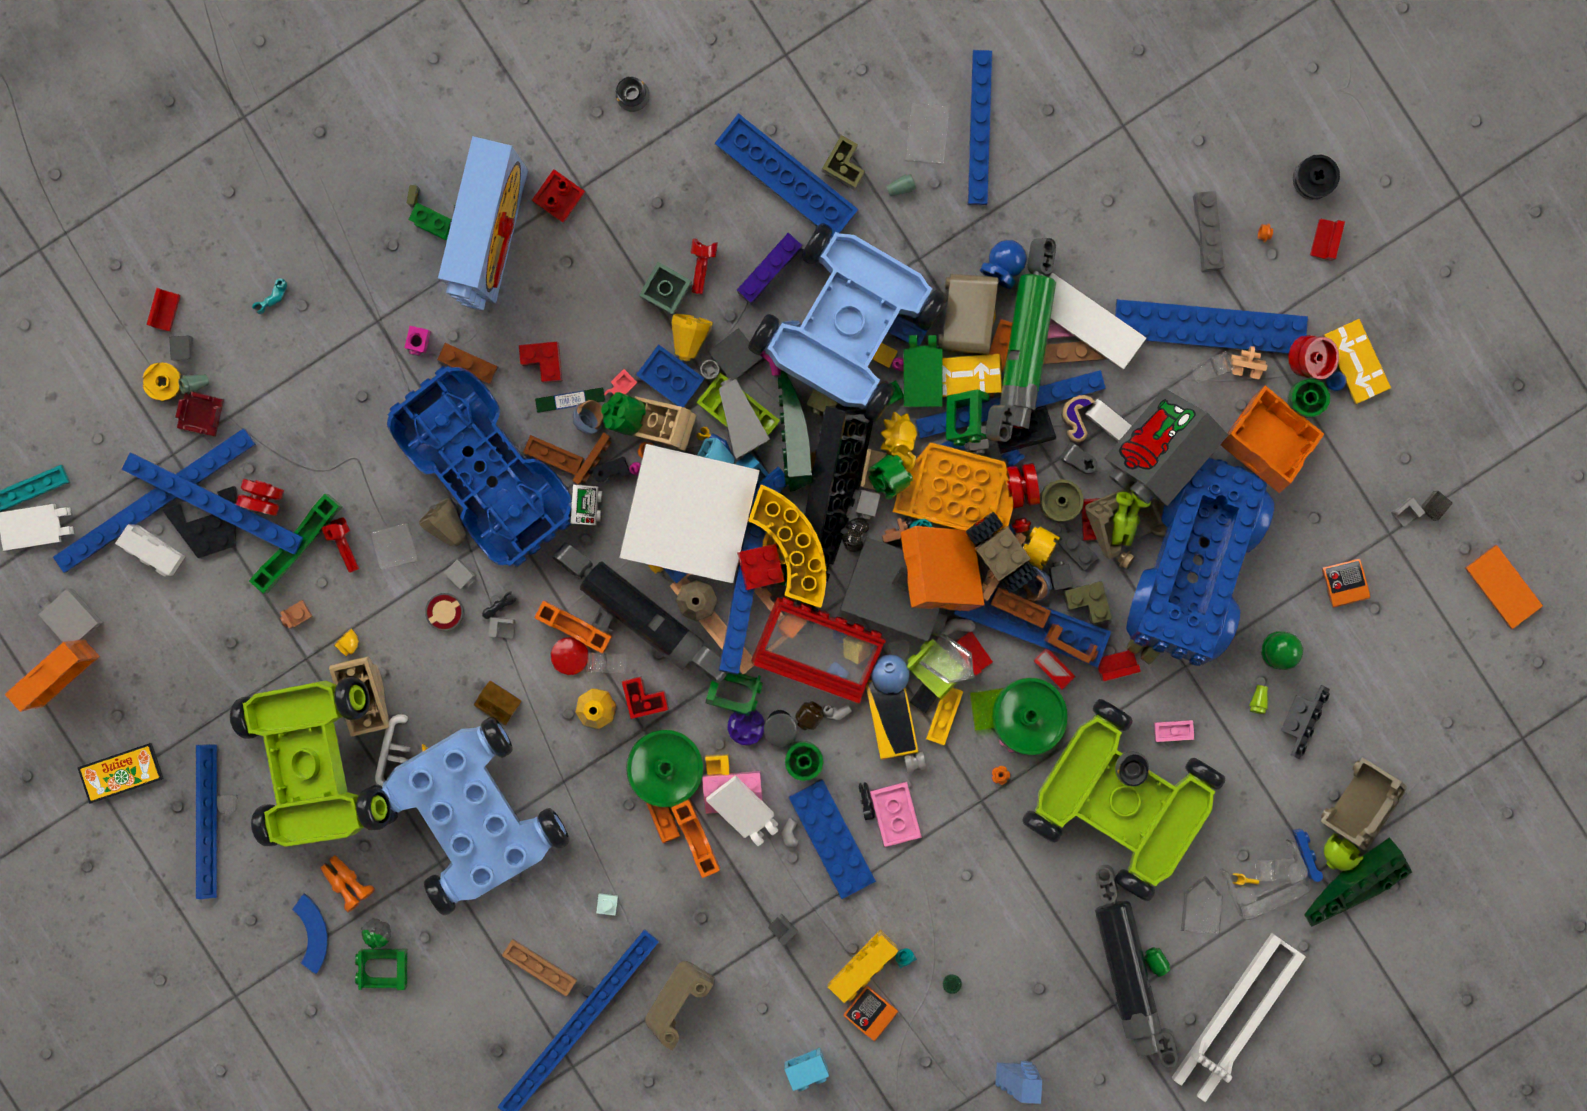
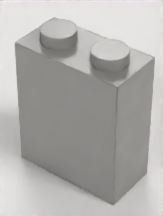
(69, 616)

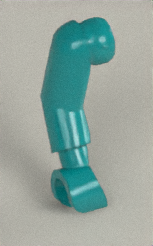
(275, 297)

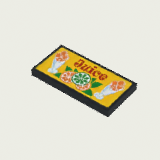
(120, 773)

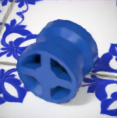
(1013, 457)

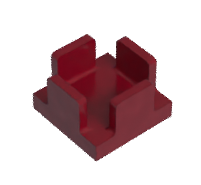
(199, 413)

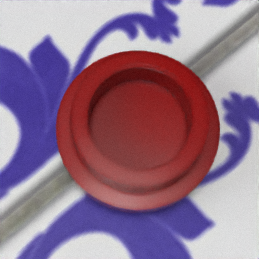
(1021, 525)

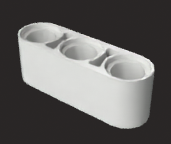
(1107, 420)

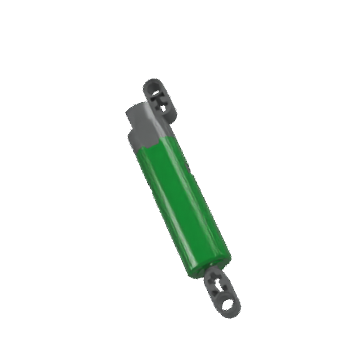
(1026, 344)

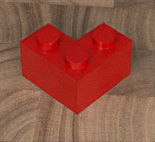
(547, 356)
(639, 702)

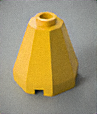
(689, 334)
(602, 702)

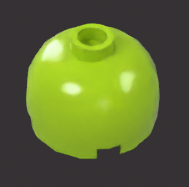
(1341, 853)

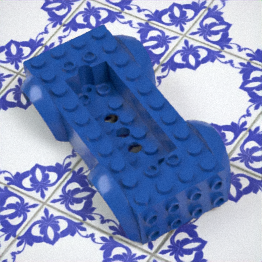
(462, 412)
(1202, 616)

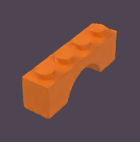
(573, 626)
(696, 838)

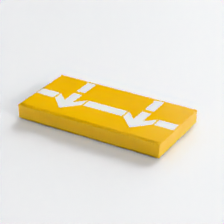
(1358, 362)
(972, 373)

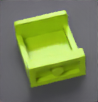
(933, 682)

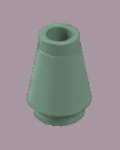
(902, 185)
(192, 383)

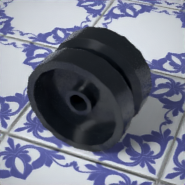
(1324, 169)

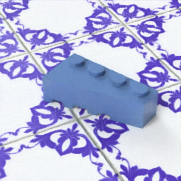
(1020, 1081)

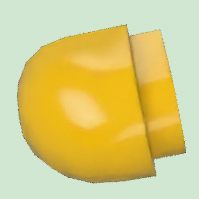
(347, 643)

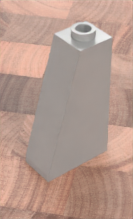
(743, 424)

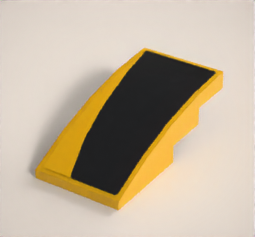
(892, 722)

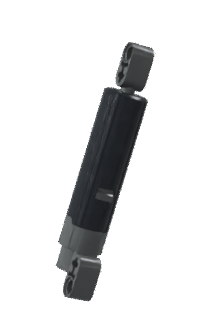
(641, 614)
(1130, 974)

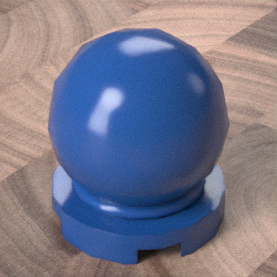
(1006, 261)

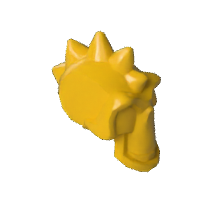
(900, 439)

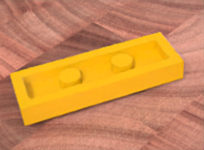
(944, 716)

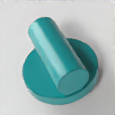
(905, 957)

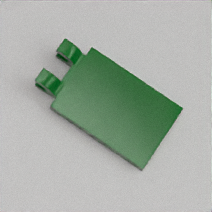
(923, 374)

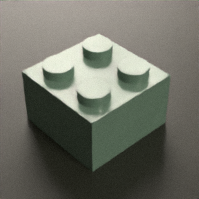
(665, 288)

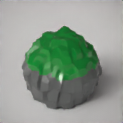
(376, 933)

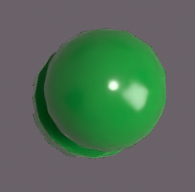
(1282, 650)

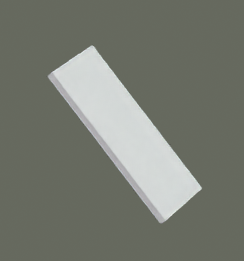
(1094, 324)

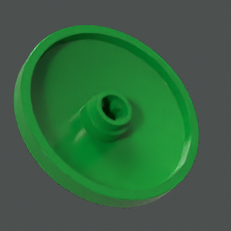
(1030, 716)
(664, 768)

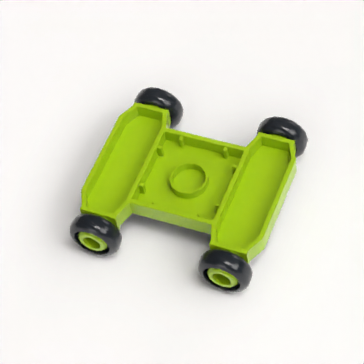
(308, 763)
(1148, 819)

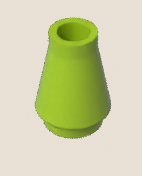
(1259, 701)

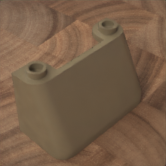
(969, 314)
(1101, 519)
(1364, 804)
(683, 981)

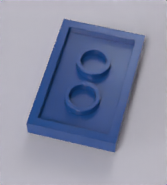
(670, 376)

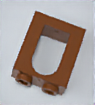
(1052, 638)

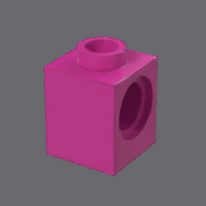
(417, 332)

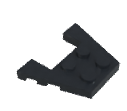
(207, 533)

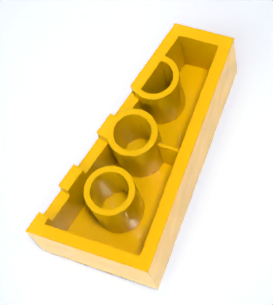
(863, 966)

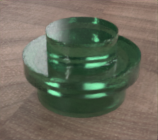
(952, 984)

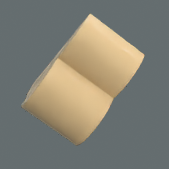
(666, 424)
(366, 671)

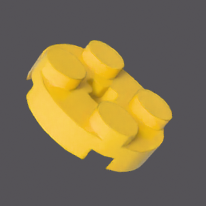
(151, 381)

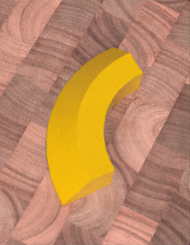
(797, 542)

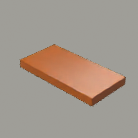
(1503, 586)

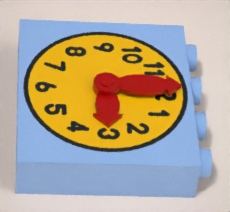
(483, 223)

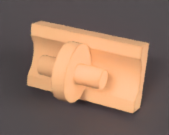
(1257, 366)

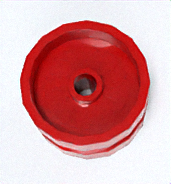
(1313, 357)
(1024, 485)
(260, 496)

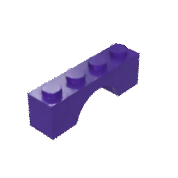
(769, 268)

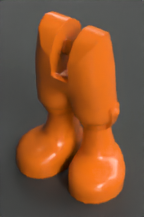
(342, 877)

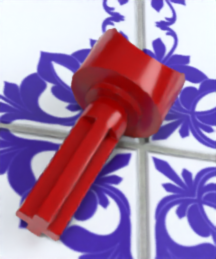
(703, 253)
(337, 532)

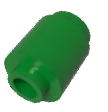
(1157, 961)

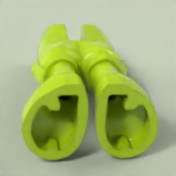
(1126, 525)

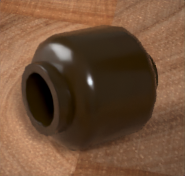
(809, 715)

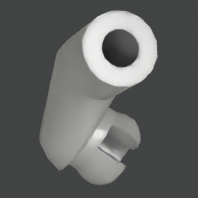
(835, 713)
(787, 833)

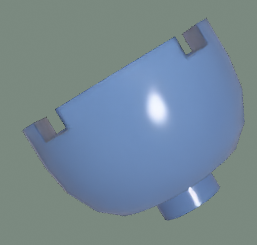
(890, 674)

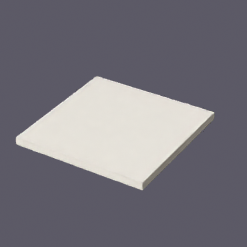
(689, 513)

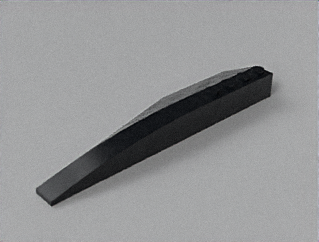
(836, 476)

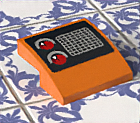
(1346, 583)
(871, 1013)

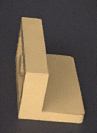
(871, 458)

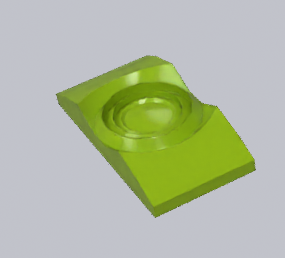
(712, 403)

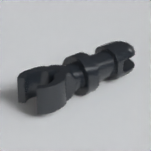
(498, 606)
(867, 808)

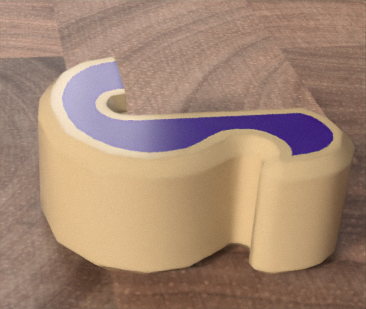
(1072, 417)

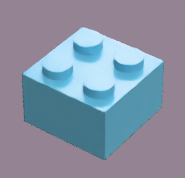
(806, 1070)

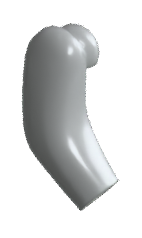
(958, 625)

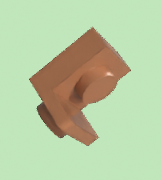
(892, 534)
(295, 615)

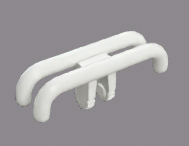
(387, 745)

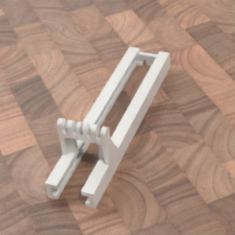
(1224, 1067)

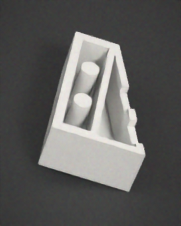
(150, 549)

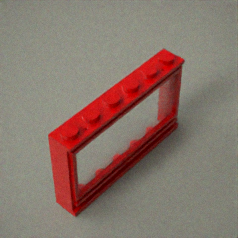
(818, 649)

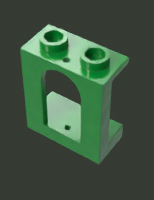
(431, 221)
(974, 400)
(751, 682)
(365, 981)

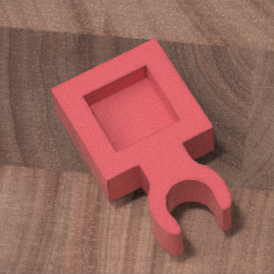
(622, 383)

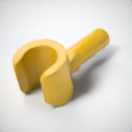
(1242, 880)

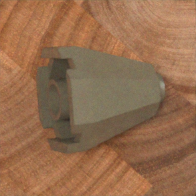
(444, 523)
(706, 597)

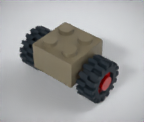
(1002, 552)

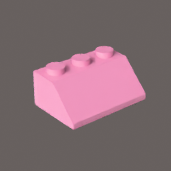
(713, 782)

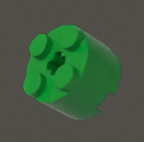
(1318, 393)
(623, 414)
(889, 476)
(805, 771)

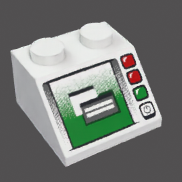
(585, 505)

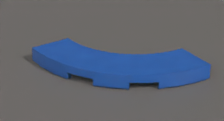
(316, 933)

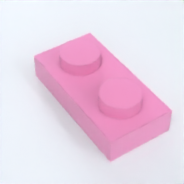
(1174, 730)

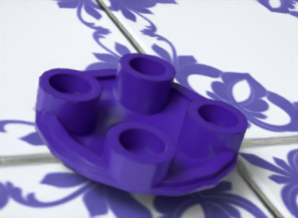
(746, 729)

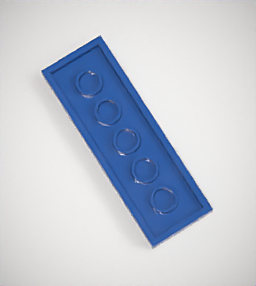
(832, 839)

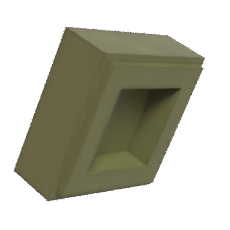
(413, 194)

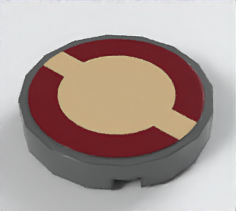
(444, 611)

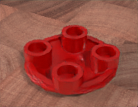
(569, 656)

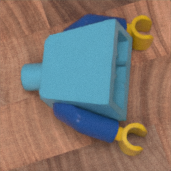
(714, 447)

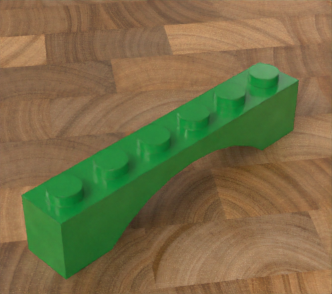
(310, 528)

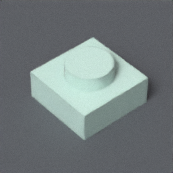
(607, 904)

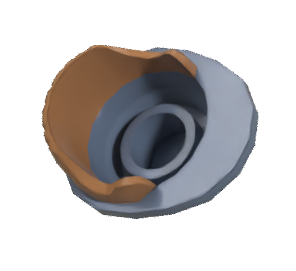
(588, 417)
(1038, 587)

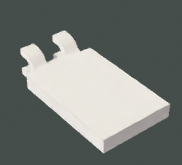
(33, 526)
(743, 810)

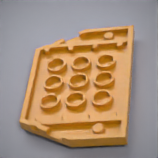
(956, 488)

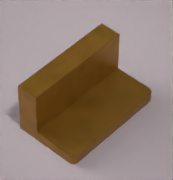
(497, 702)

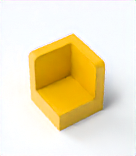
(717, 764)

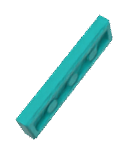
(33, 487)

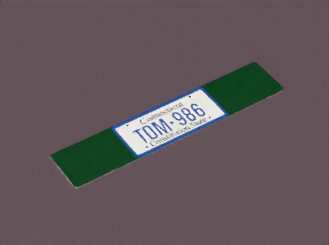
(569, 399)

